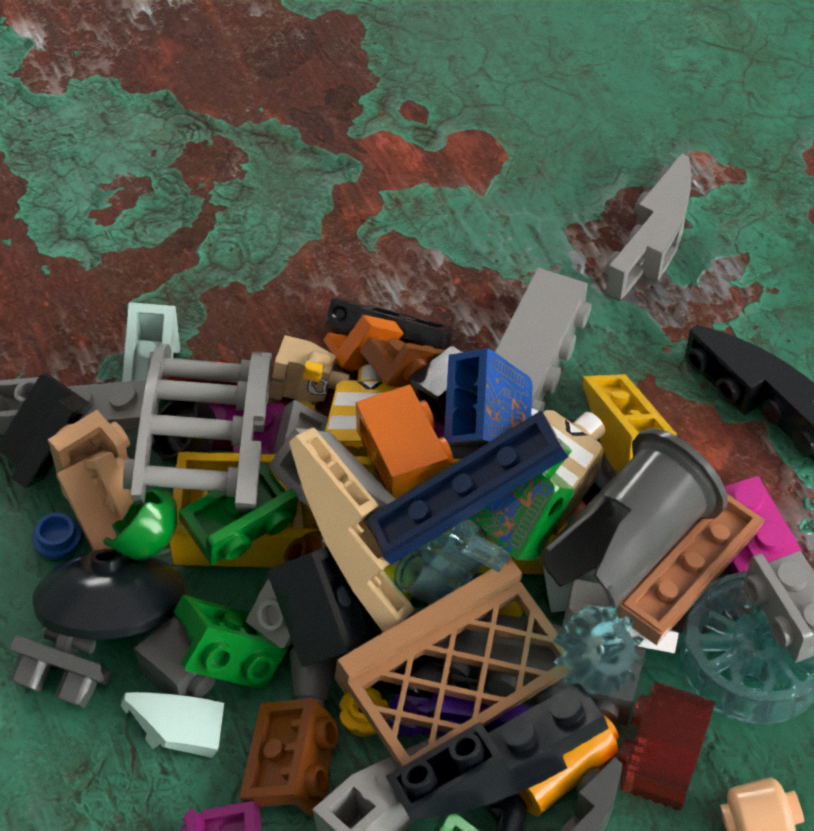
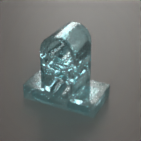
(448, 562)

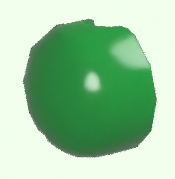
(146, 527)

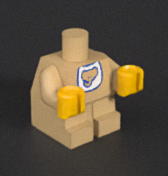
(304, 372)

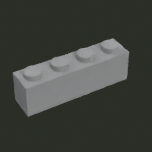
(544, 330)

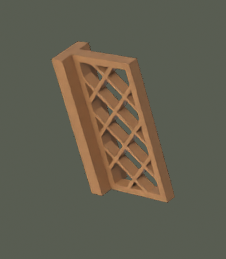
(422, 636)

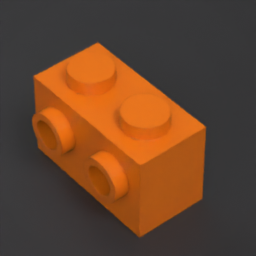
(401, 439)

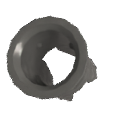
(637, 515)

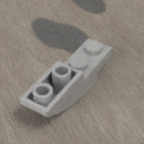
(656, 232)
(115, 401)

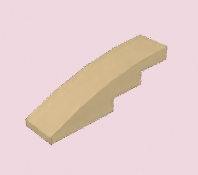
(340, 512)

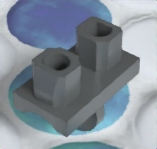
(79, 674)

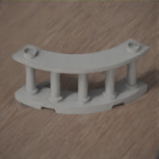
(249, 396)

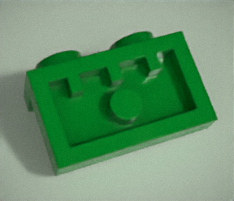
(226, 644)

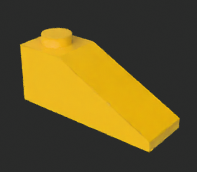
(623, 414)

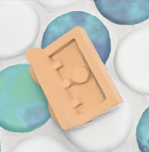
(85, 438)
(96, 495)

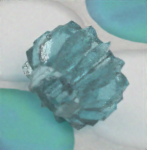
(603, 629)

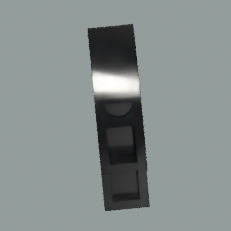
(755, 379)
(494, 765)

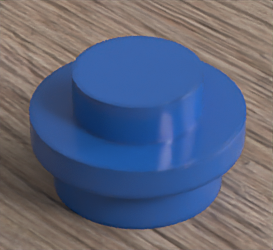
(56, 536)

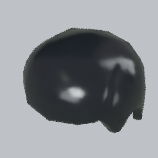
(169, 446)

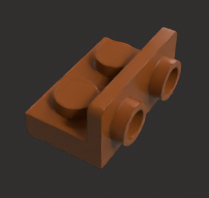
(397, 360)
(290, 755)

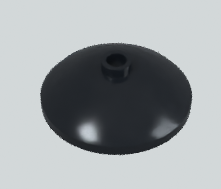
(107, 595)

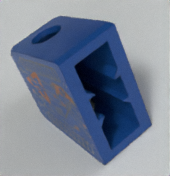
(484, 398)

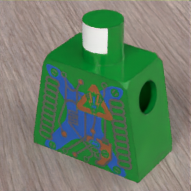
(528, 514)

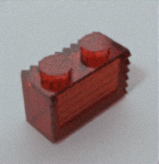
(666, 744)

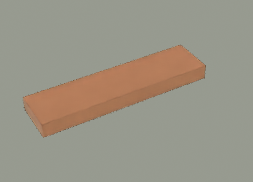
(688, 570)

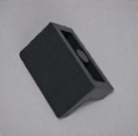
(40, 417)
(319, 607)

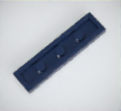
(466, 487)

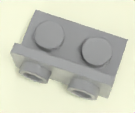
(787, 598)

